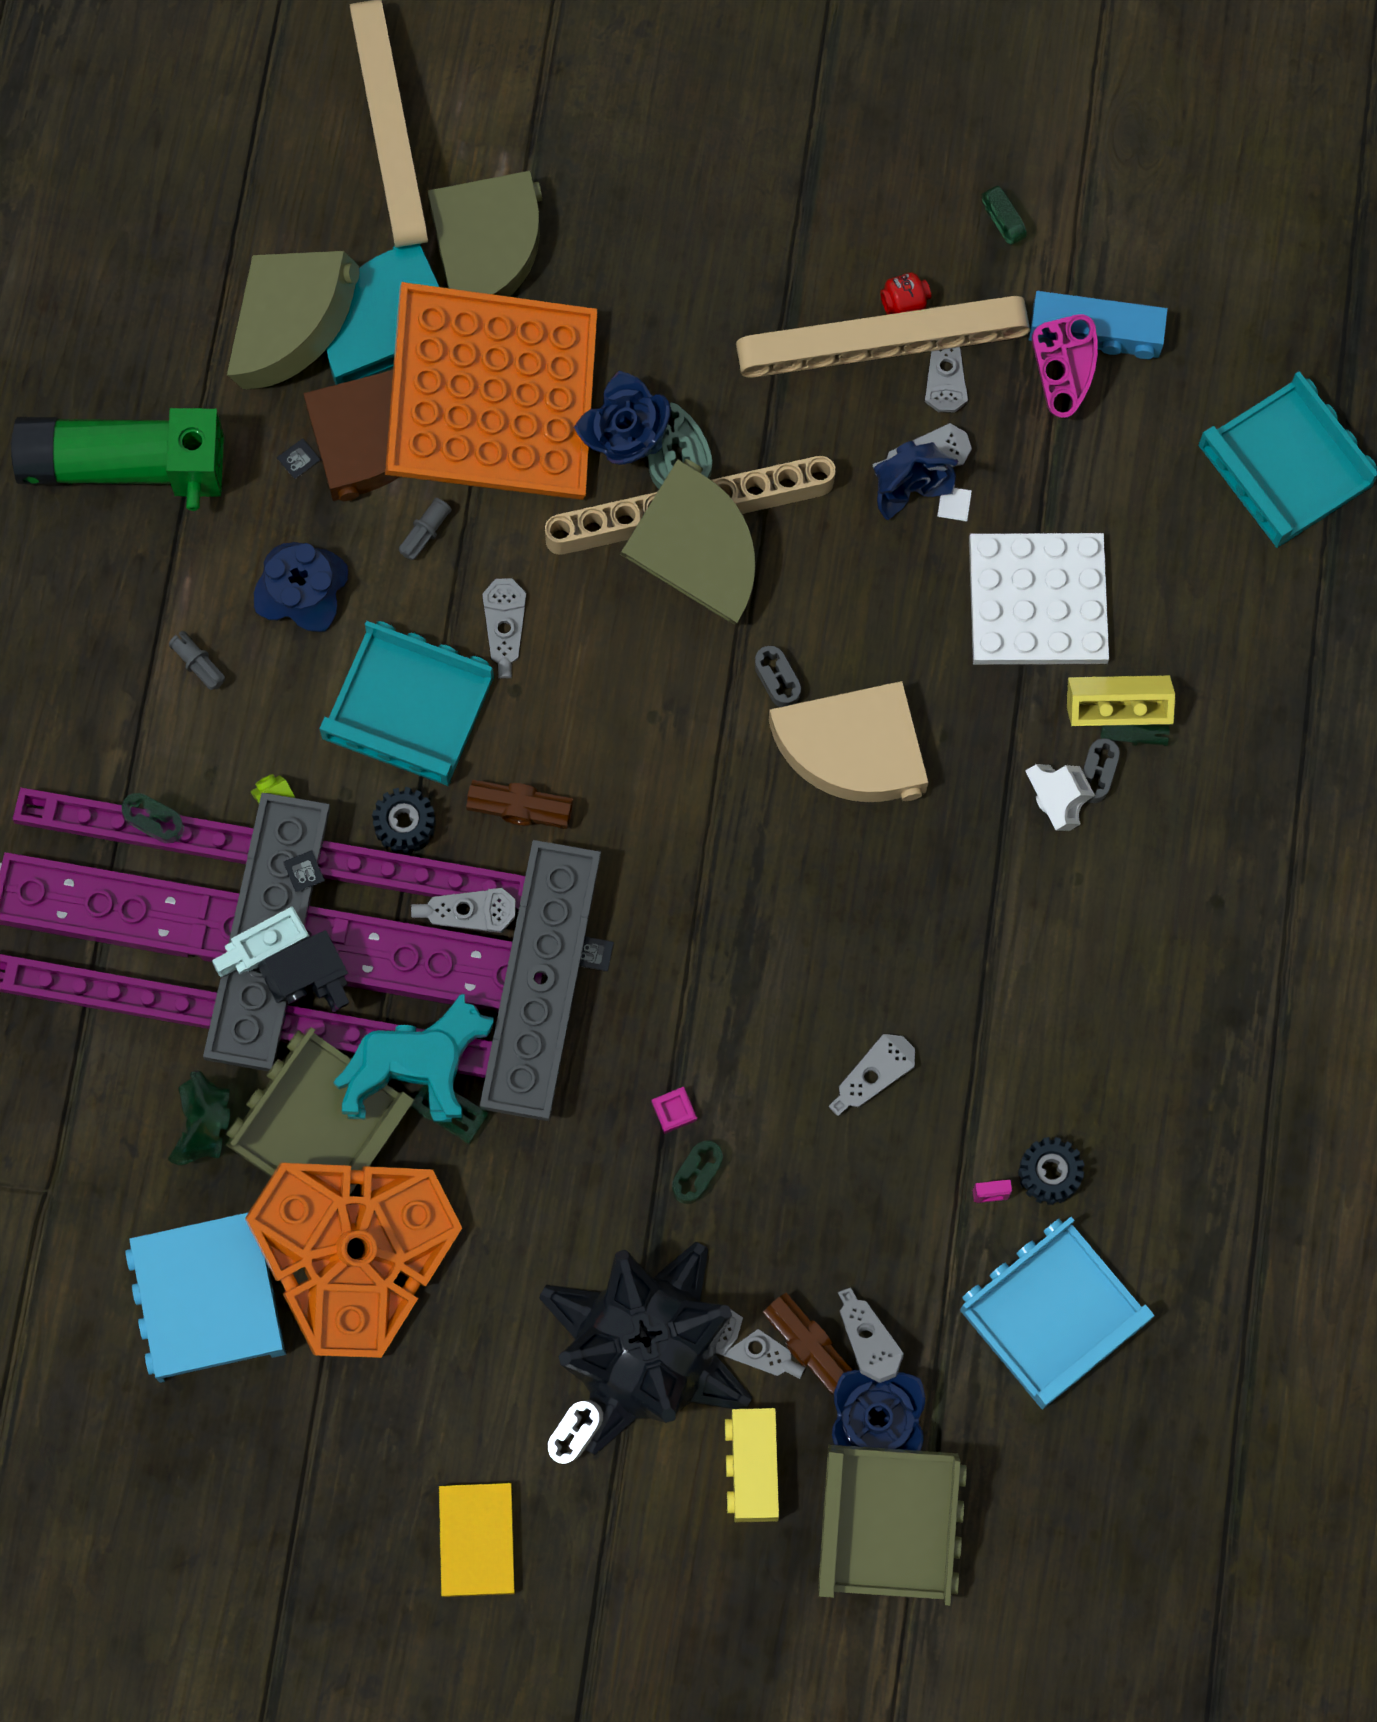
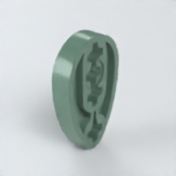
(687, 436)

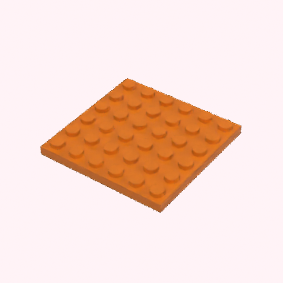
(490, 391)

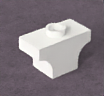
(1060, 793)

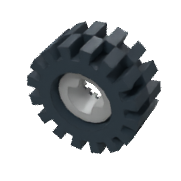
(387, 825)
(1034, 1177)

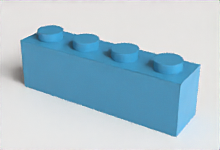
(1119, 325)

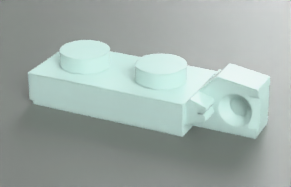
(260, 942)

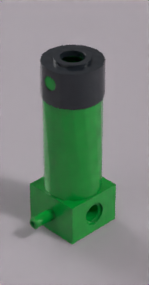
(171, 451)

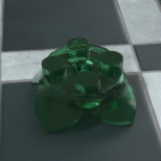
(206, 1115)

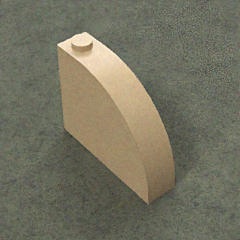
(854, 744)

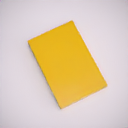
(476, 1540)

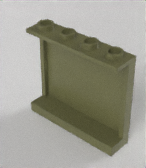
(302, 1116)
(891, 1522)

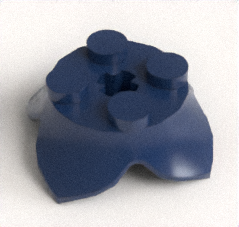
(610, 427)
(913, 469)
(309, 605)
(898, 1398)

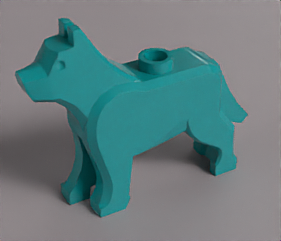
(416, 1058)

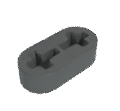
(784, 673)
(1106, 772)

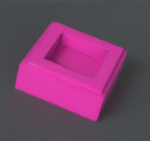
(674, 1110)
(992, 1191)

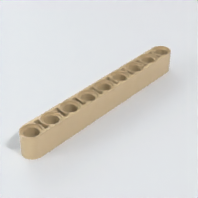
(388, 123)
(882, 336)
(735, 486)

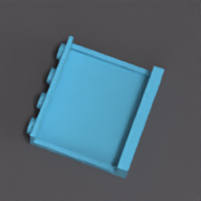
(204, 1297)
(1054, 1312)

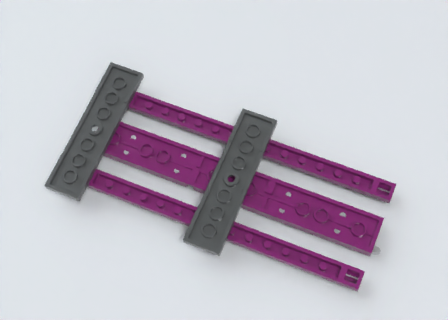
(377, 953)

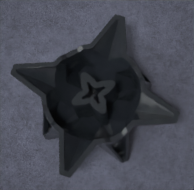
(654, 1380)

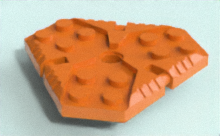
(307, 1223)

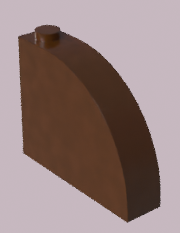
(353, 433)

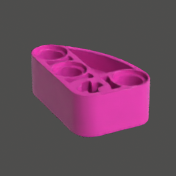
(1075, 355)

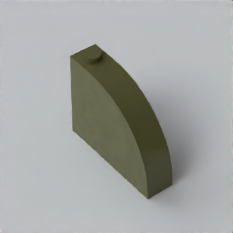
(487, 232)
(290, 314)
(696, 542)

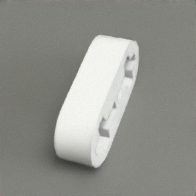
(568, 1427)

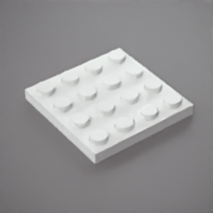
(1038, 598)

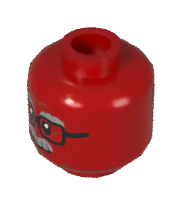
(905, 294)

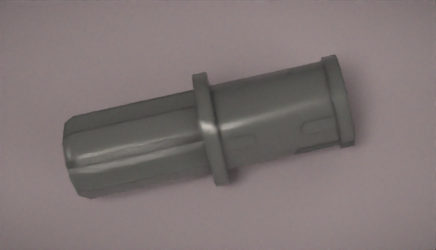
(424, 529)
(197, 661)

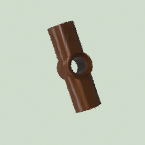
(519, 804)
(806, 1341)

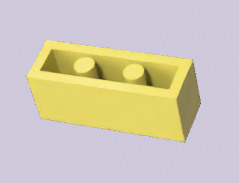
(1120, 700)
(752, 1465)

